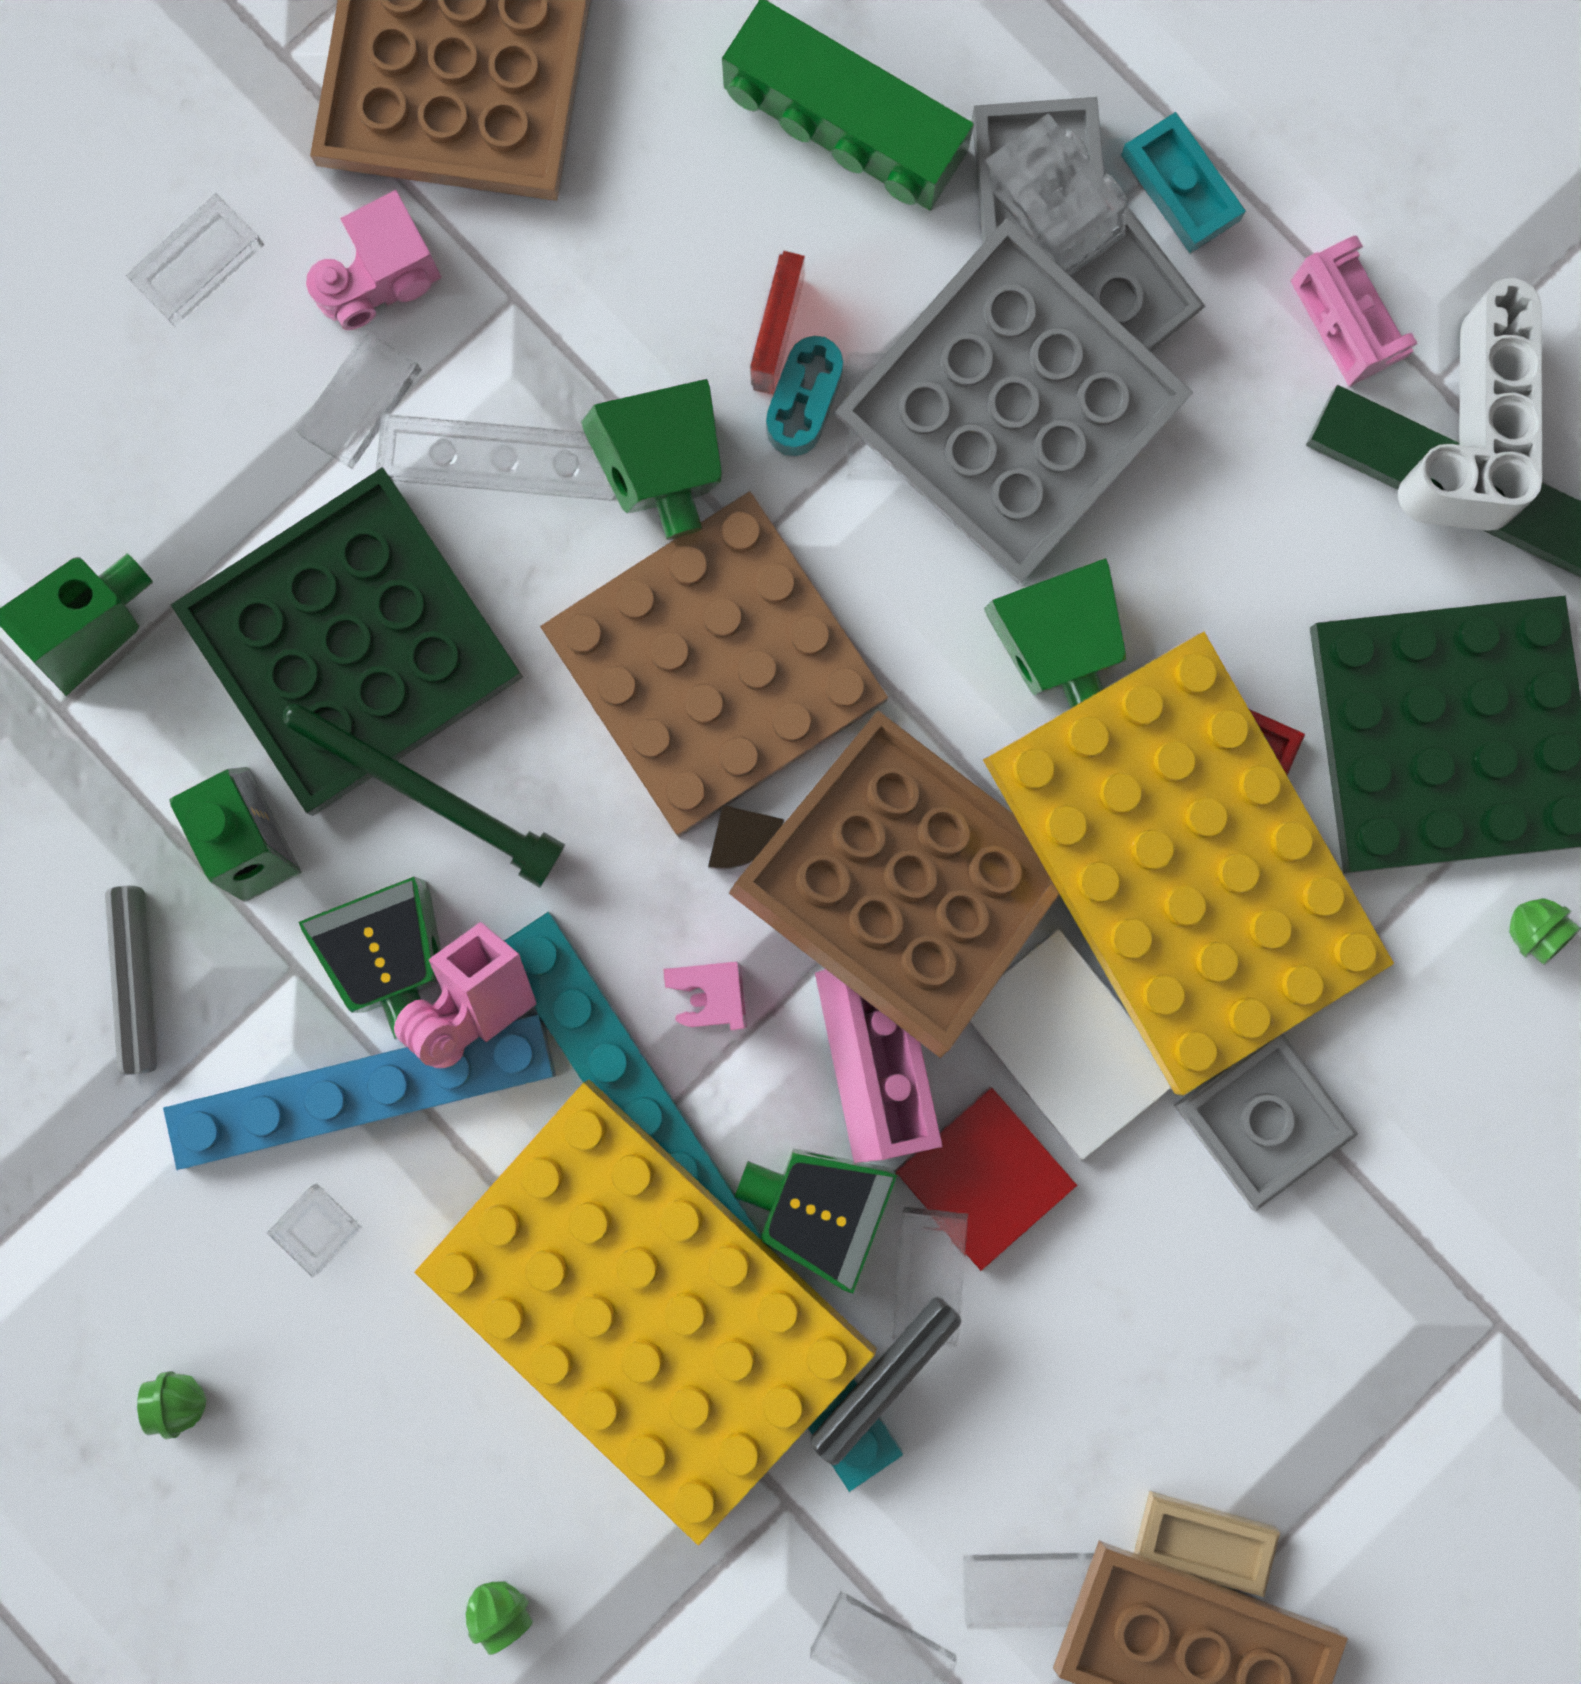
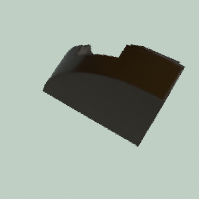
(741, 837)

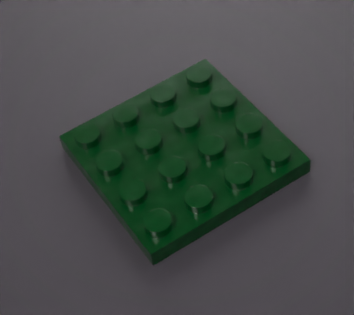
(353, 624)
(1451, 733)

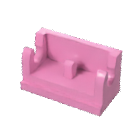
(1349, 312)
(722, 995)

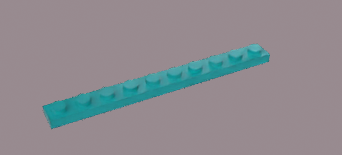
(609, 1056)

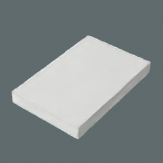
(1069, 1045)

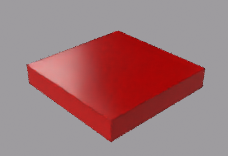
(991, 1172)

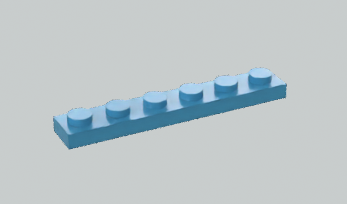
(352, 1095)

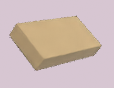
(1208, 1543)

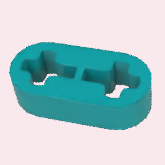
(791, 390)

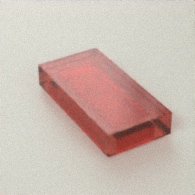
(777, 322)

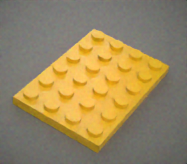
(1189, 863)
(645, 1311)

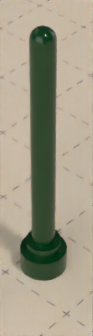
(530, 853)

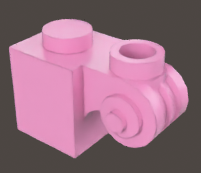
(387, 267)
(480, 996)

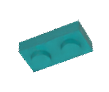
(1182, 182)

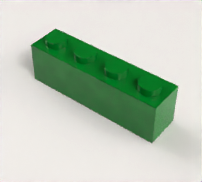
(845, 105)

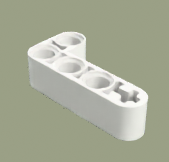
(1495, 338)

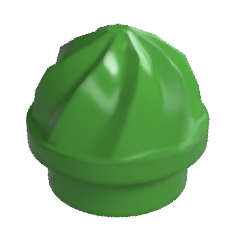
(1542, 928)
(170, 1404)
(497, 1616)

